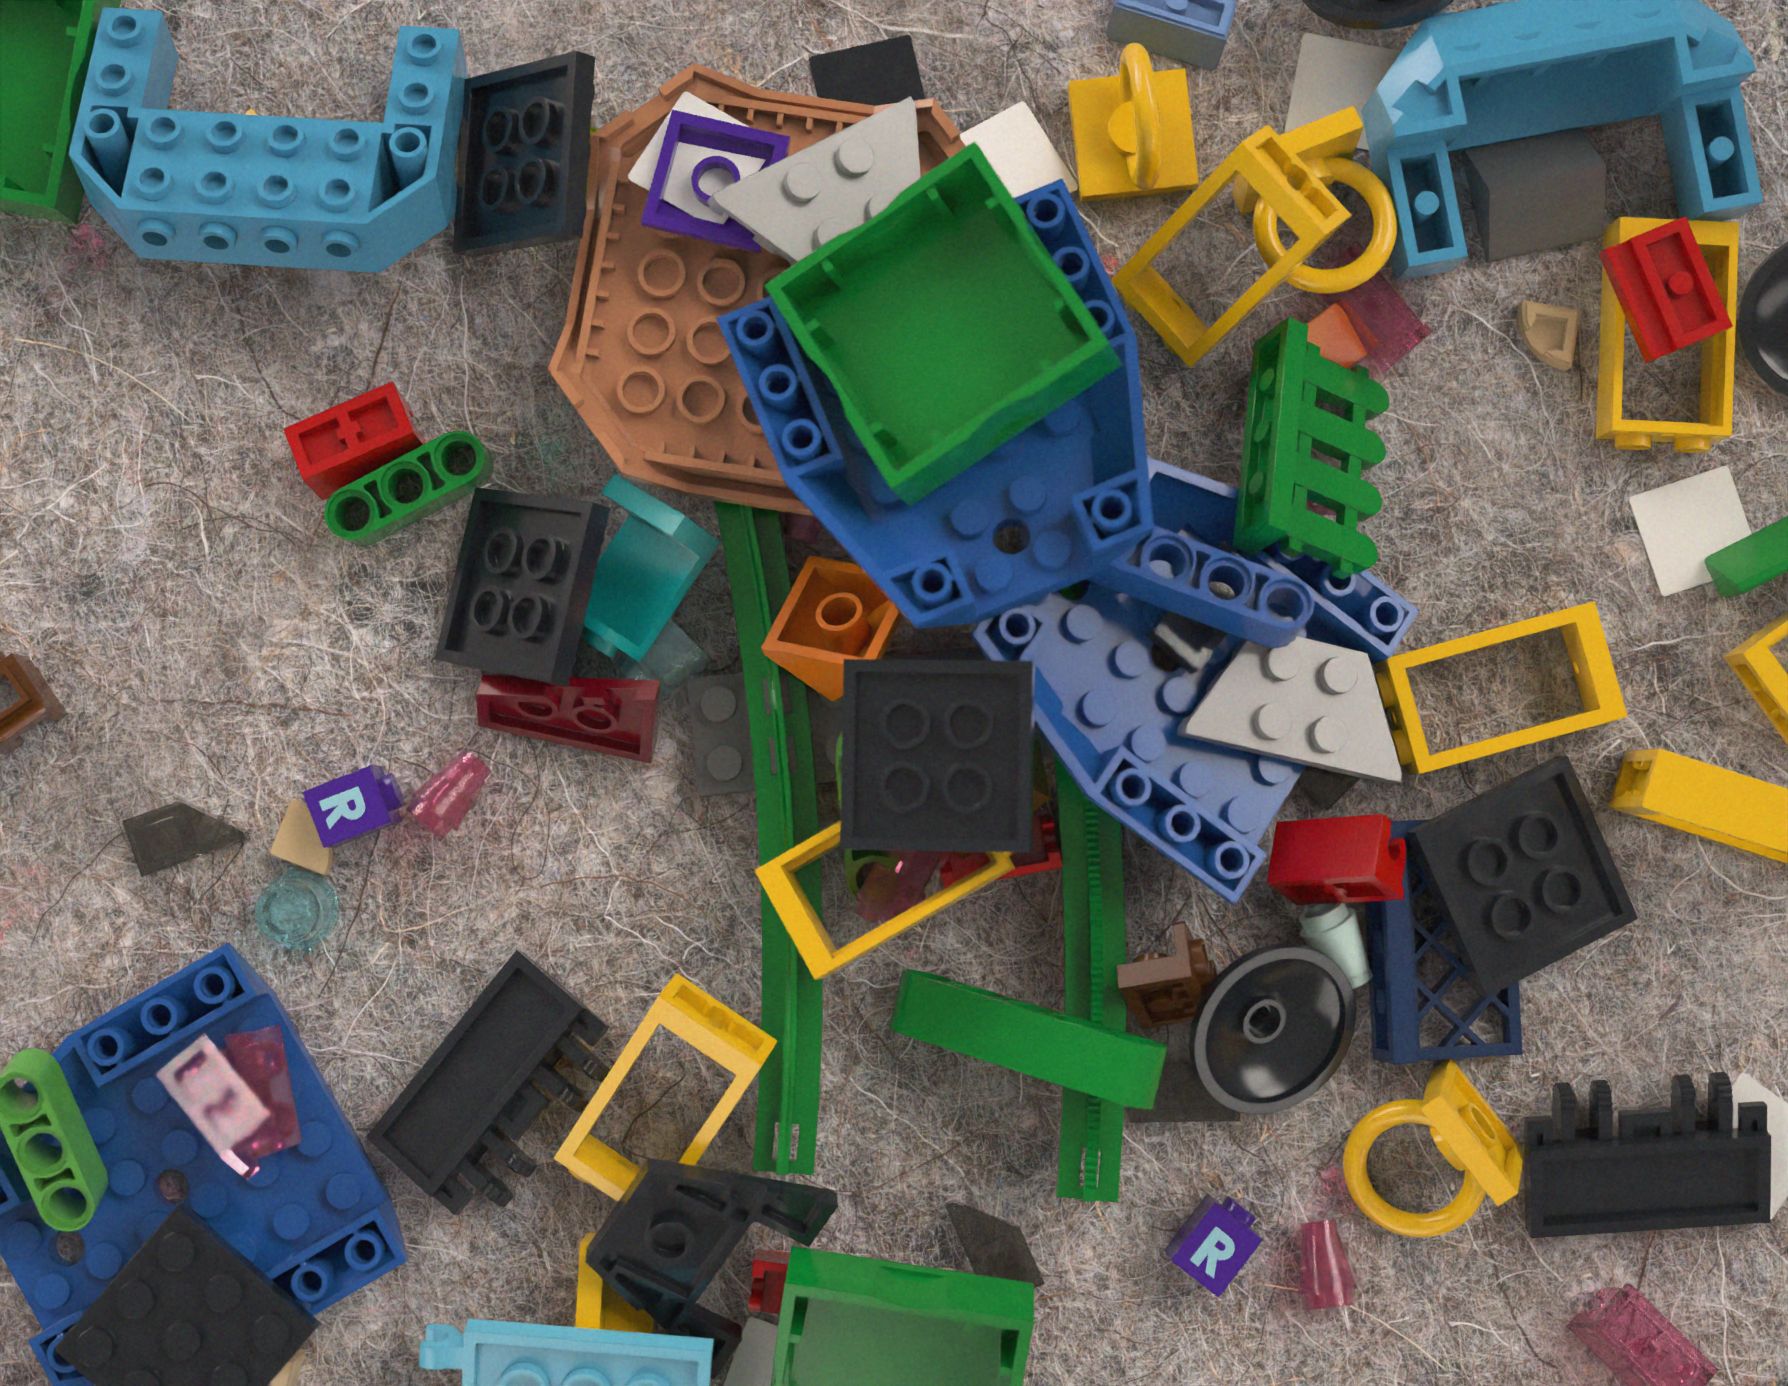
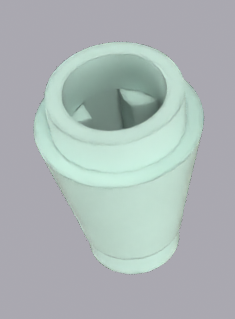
(1336, 934)

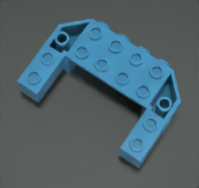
(1552, 70)
(267, 183)

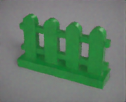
(1277, 458)

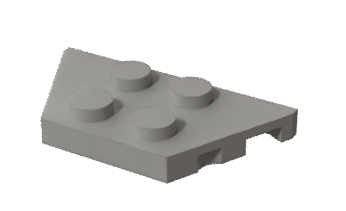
(827, 185)
(1299, 706)

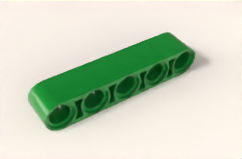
(1029, 1038)

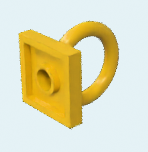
(1133, 131)
(1328, 151)
(1465, 1134)

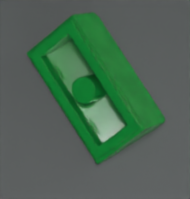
(1750, 560)

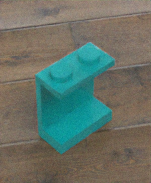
(643, 572)

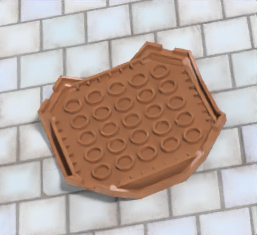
(644, 303)

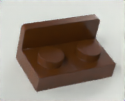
(1166, 987)

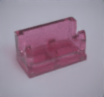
(1377, 314)
(220, 1104)
(1640, 1342)

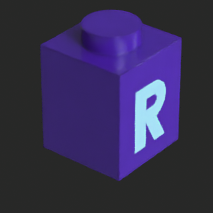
(354, 805)
(1214, 1243)

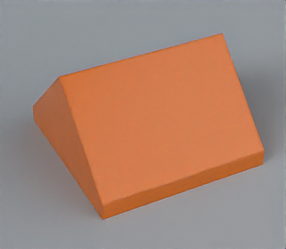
(829, 618)

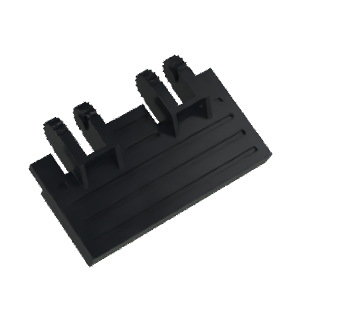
(484, 1081)
(1656, 1171)

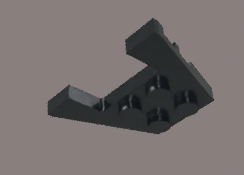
(679, 1230)

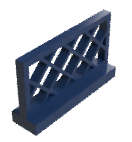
(1395, 981)

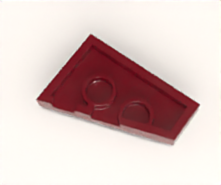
(589, 714)

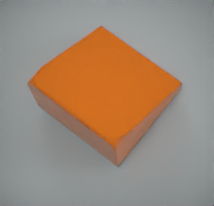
(1336, 337)

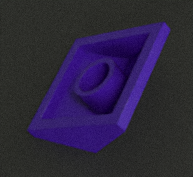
(714, 135)

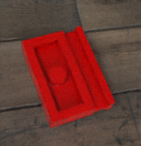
(1665, 289)

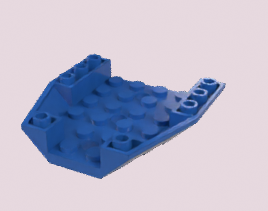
(1065, 480)
(1119, 715)
(306, 1219)

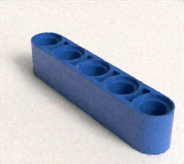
(1190, 594)

